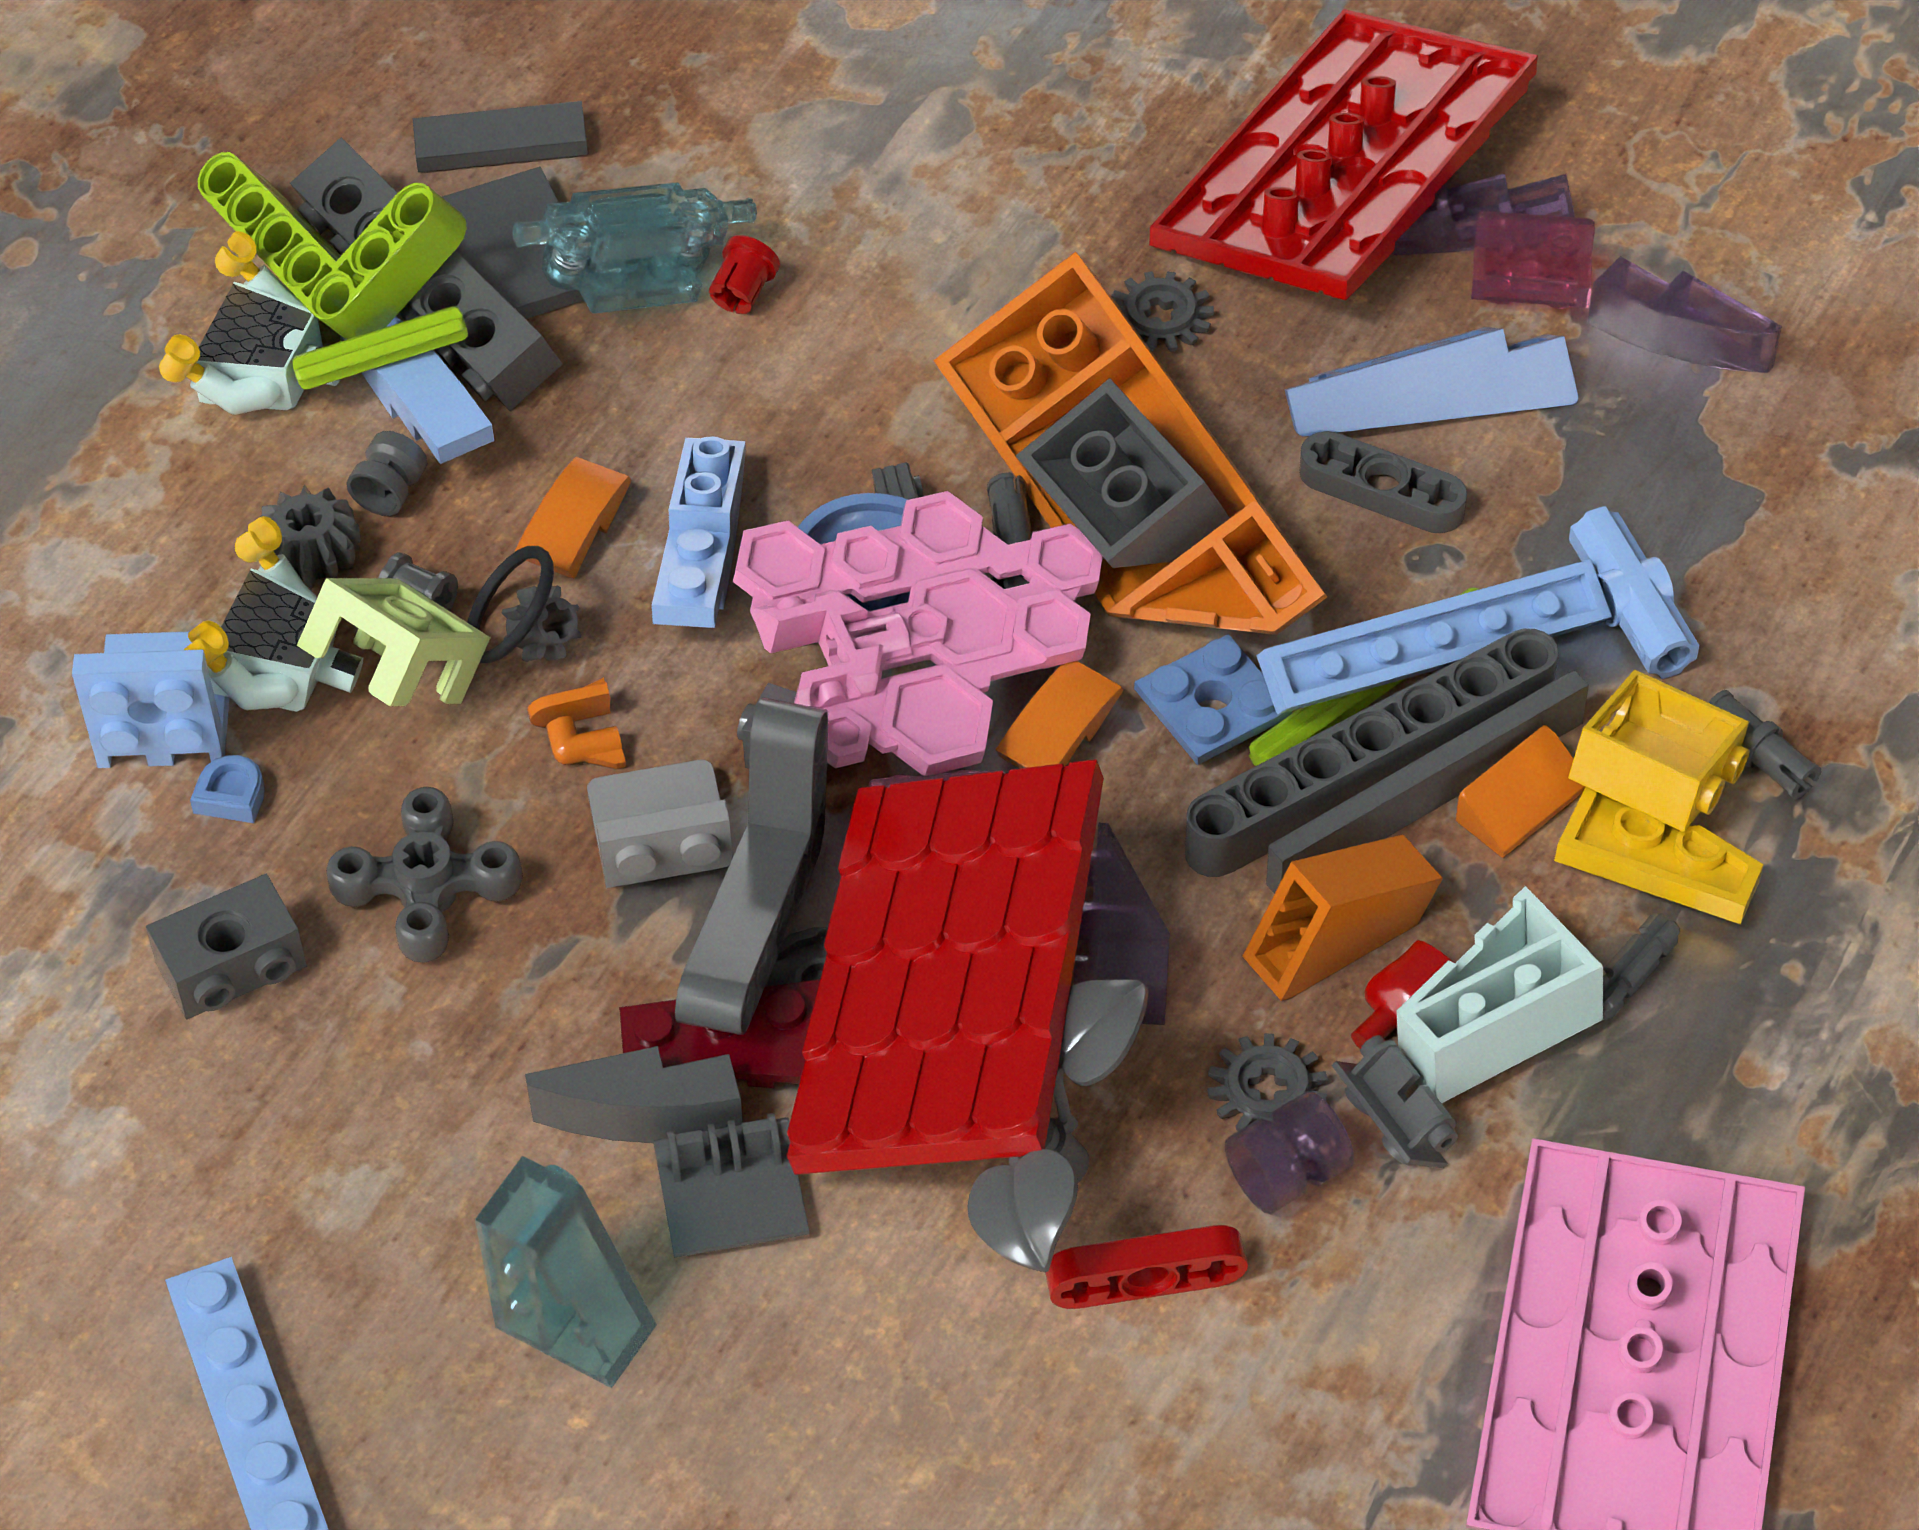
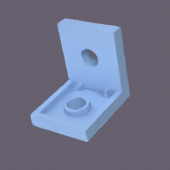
(150, 699)

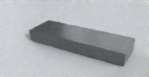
(499, 136)

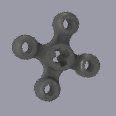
(424, 874)

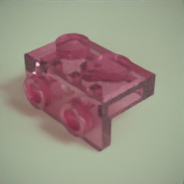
(1533, 259)

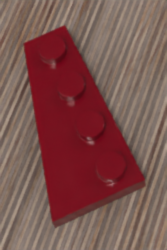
(762, 1056)

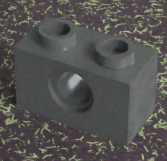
(194, 943)

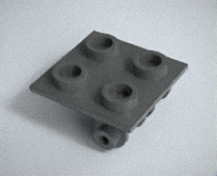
(730, 1186)

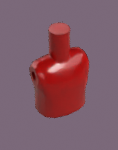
(1394, 986)

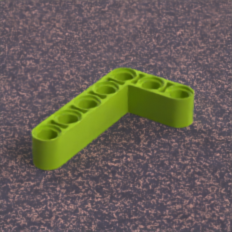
(365, 283)

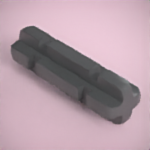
(1637, 961)

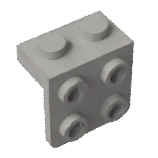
(659, 823)

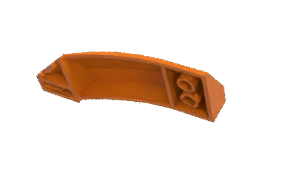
(1049, 355)

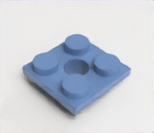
(1210, 673)

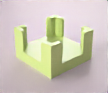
(400, 628)

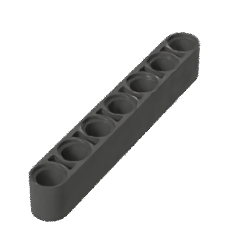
(1278, 796)

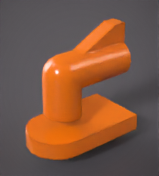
(558, 715)

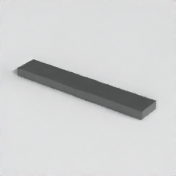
(1432, 778)

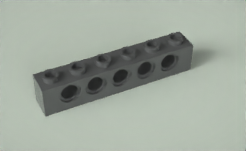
(501, 349)

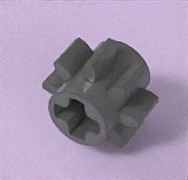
(553, 628)

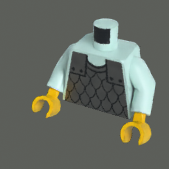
(250, 343)
(256, 647)

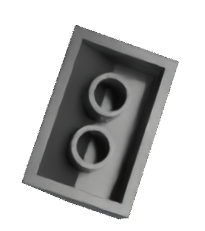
(1122, 482)

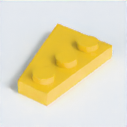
(1657, 858)

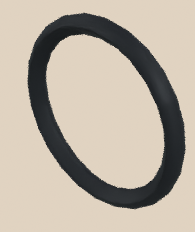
(535, 607)

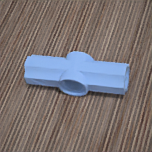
(1636, 592)

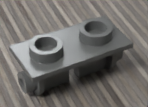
(1412, 1126)

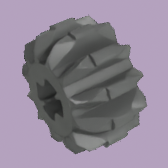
(316, 533)

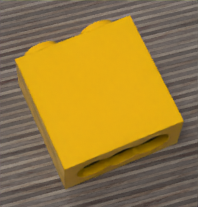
(1660, 751)

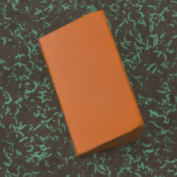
(1519, 792)

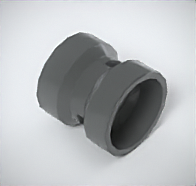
(384, 478)

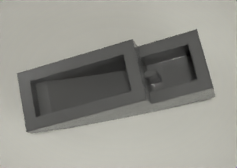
(635, 1097)

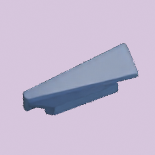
(1437, 382)

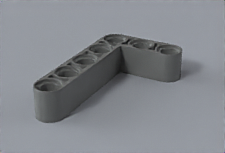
(766, 872)

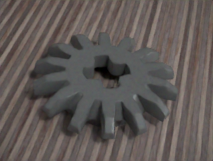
(1168, 294)
(1247, 1070)

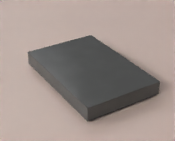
(490, 245)

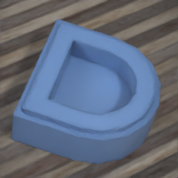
(229, 789)

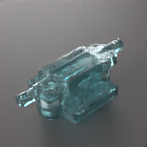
(632, 243)

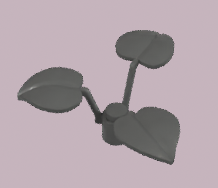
(1028, 1203)

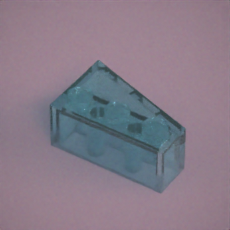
(559, 1274)

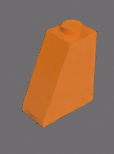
(1339, 910)

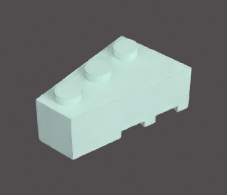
(1501, 1001)

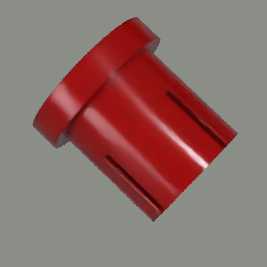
(743, 273)

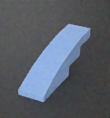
(431, 404)

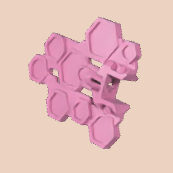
(953, 617)

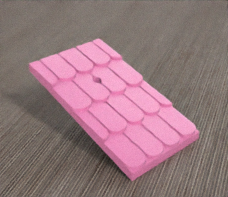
(1629, 1401)

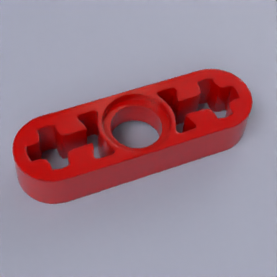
(1146, 1267)

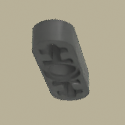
(1395, 502)

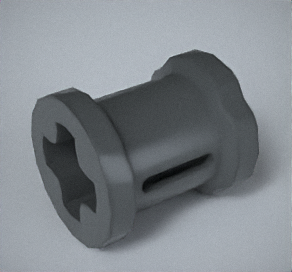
(438, 587)

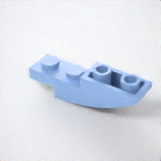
(700, 534)

